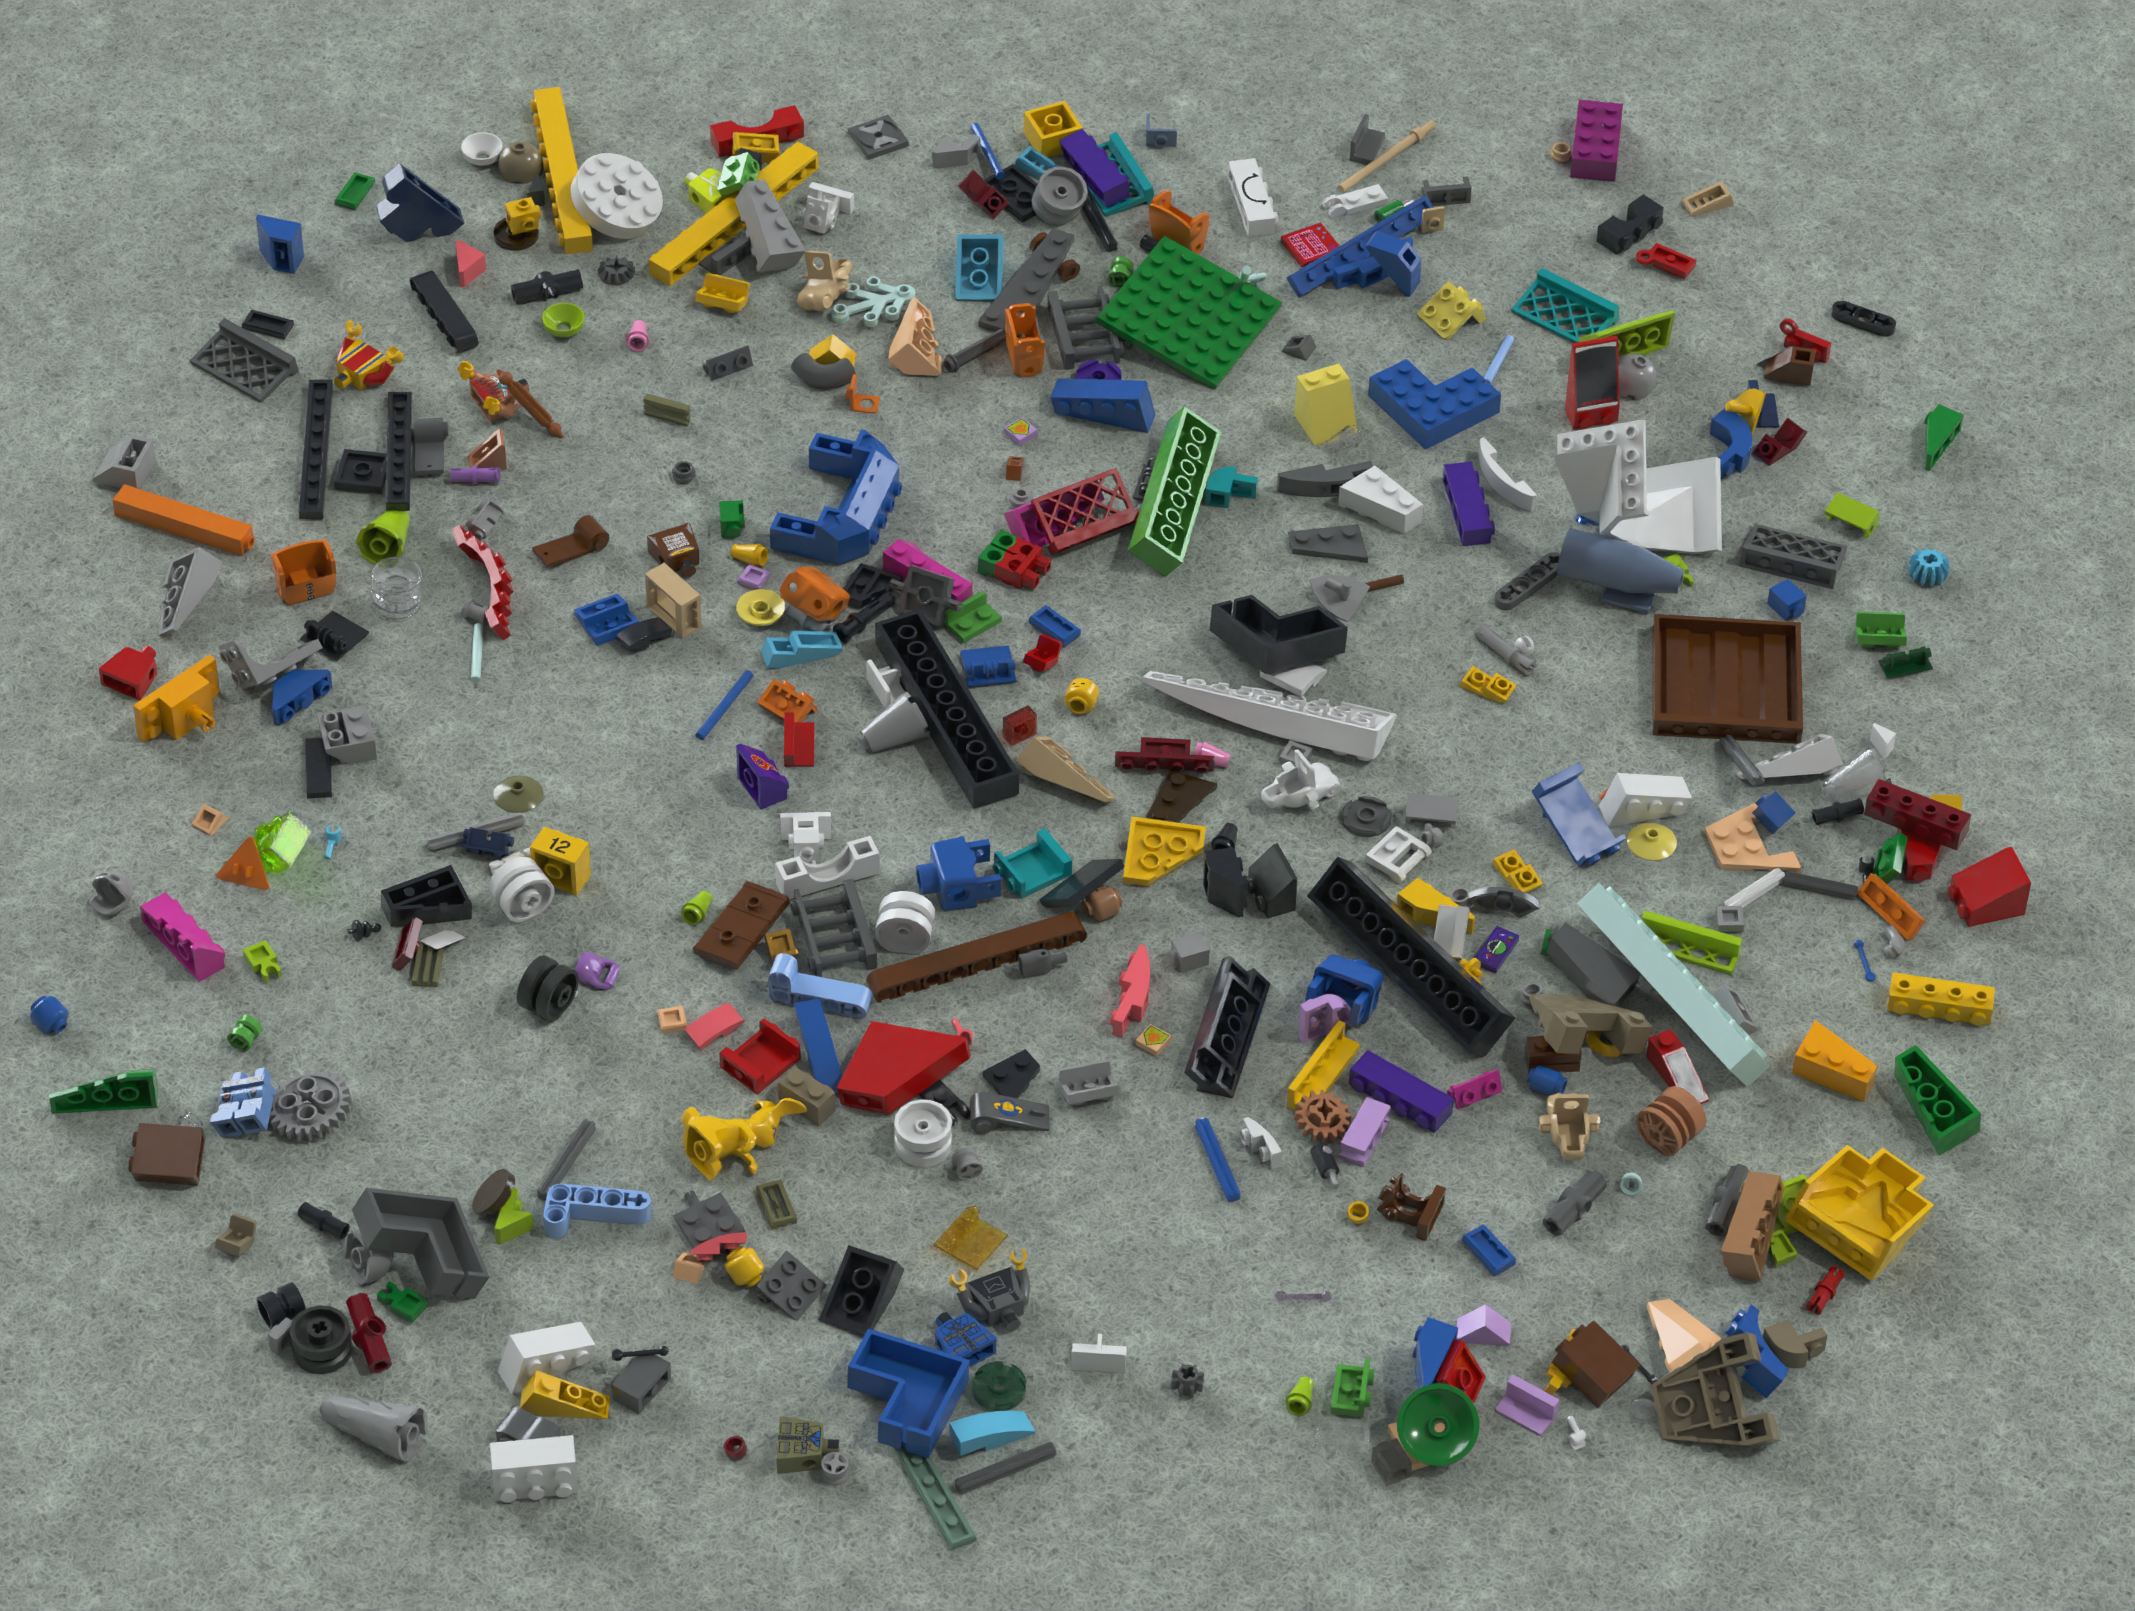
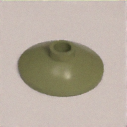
(518, 794)

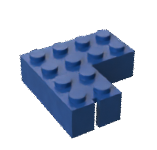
(1429, 410)
(918, 1384)

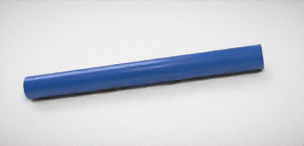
(992, 160)
(724, 705)

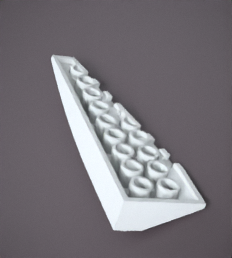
(1338, 728)

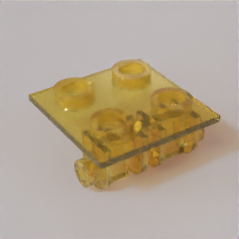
(970, 1238)

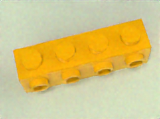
(1941, 1002)

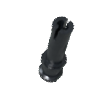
(857, 622)

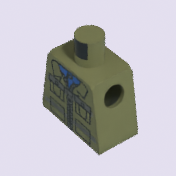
(802, 1445)

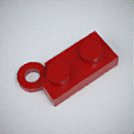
(1667, 260)
(1805, 340)

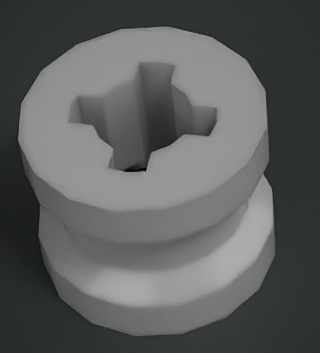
(966, 1163)
(829, 1465)

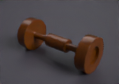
(1068, 269)

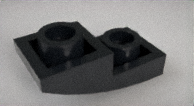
(639, 634)

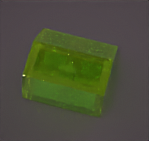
(280, 841)

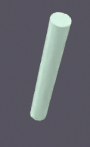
(477, 652)

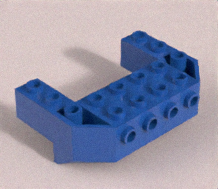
(856, 524)

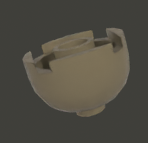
(520, 162)

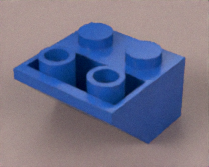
(280, 243)

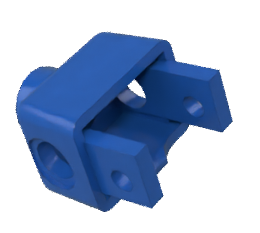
(953, 874)
(1352, 981)

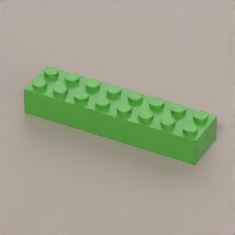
(1174, 491)

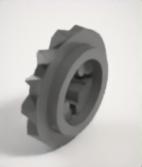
(623, 275)

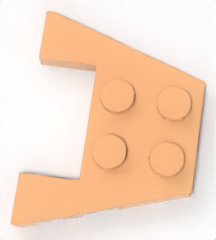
(1740, 846)

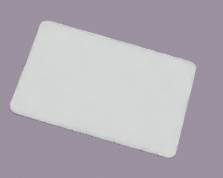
(442, 939)

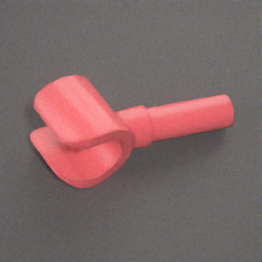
(962, 1032)

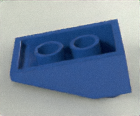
(1432, 1349)

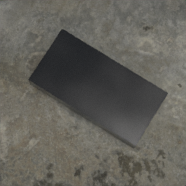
(267, 324)

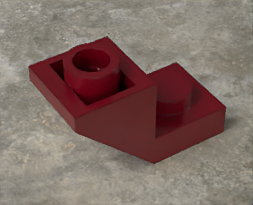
(982, 194)
(1784, 442)

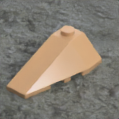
(914, 344)
(1679, 1333)

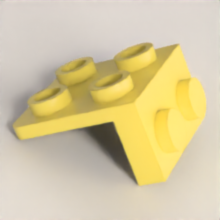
(1450, 310)

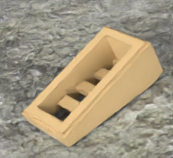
(1717, 189)

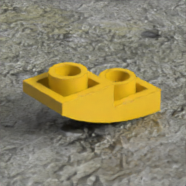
(1493, 688)
(1516, 873)

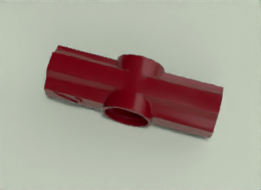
(368, 1332)

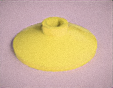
(760, 607)
(1648, 847)

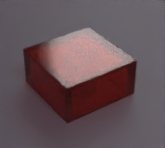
(1019, 725)

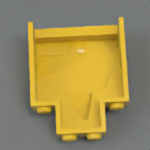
(1861, 1208)

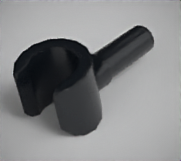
(1866, 868)

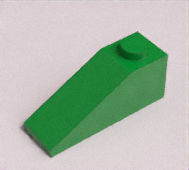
(1941, 430)

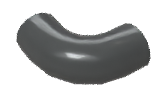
(822, 375)

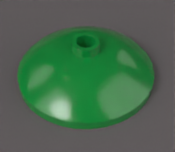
(1424, 1411)

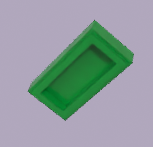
(354, 191)

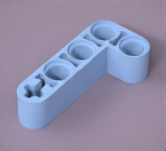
(794, 987)
(595, 1204)

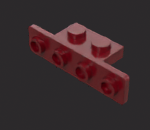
(1164, 754)

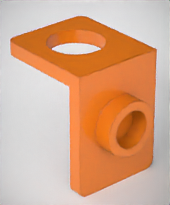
(855, 399)

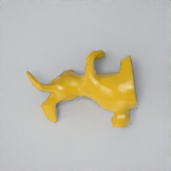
(712, 1139)

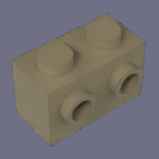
(815, 1096)

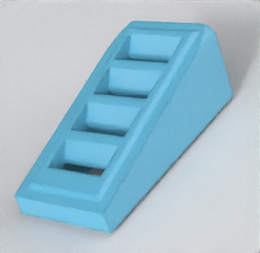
(1031, 154)

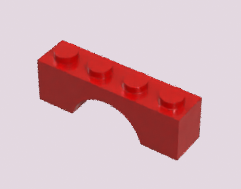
(785, 123)

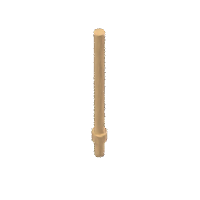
(1416, 135)

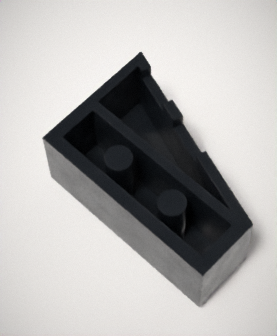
(430, 897)

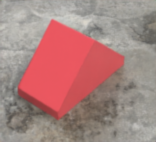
(470, 263)

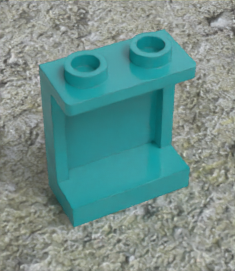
(1034, 865)

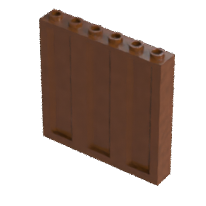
(1727, 678)

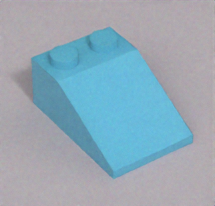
(979, 266)

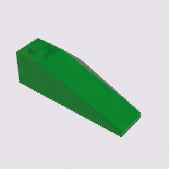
(116, 1092)

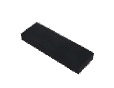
(317, 769)

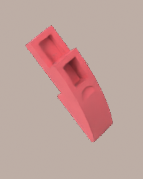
(1134, 992)

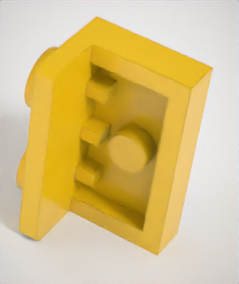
(723, 293)

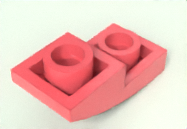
(714, 1023)
(712, 1247)

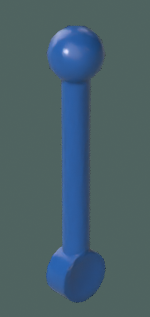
(1869, 975)

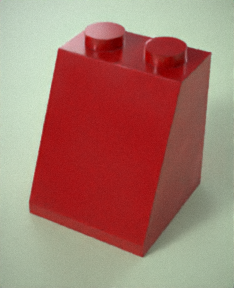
(1991, 889)

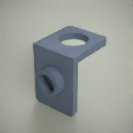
(1160, 137)

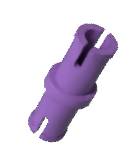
(475, 475)

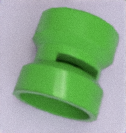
(1120, 271)
(246, 1030)

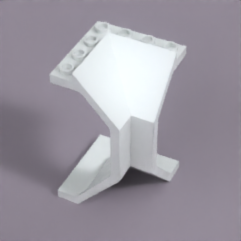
(1653, 507)

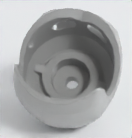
(112, 892)

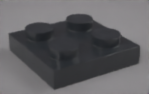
(361, 471)

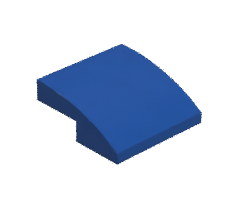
(605, 618)

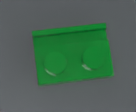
(1890, 858)

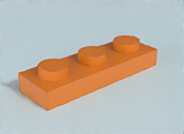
(1891, 906)

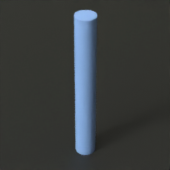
(1498, 359)

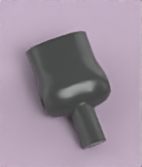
(1039, 962)

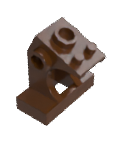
(1399, 1194)

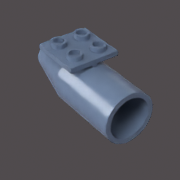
(1626, 569)

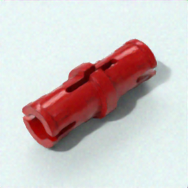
(1825, 1290)

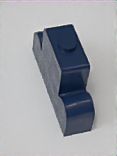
(415, 207)

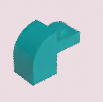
(1225, 483)

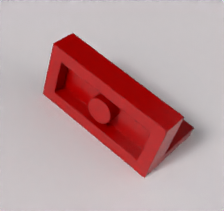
(798, 742)

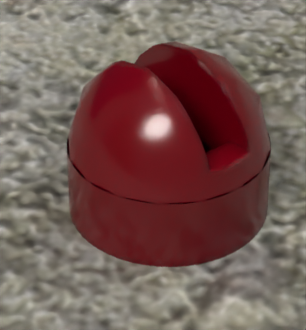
(729, 1447)

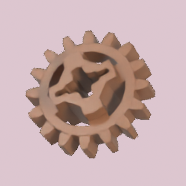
(1320, 1113)

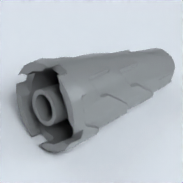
(380, 1424)

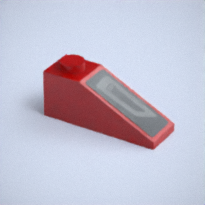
(1674, 1064)

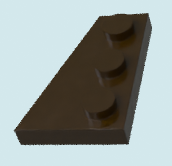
(1179, 796)

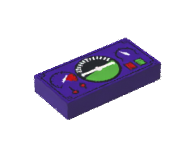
(1497, 949)

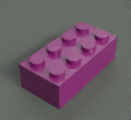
(1596, 140)

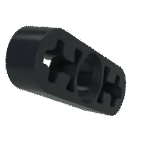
(1847, 318)

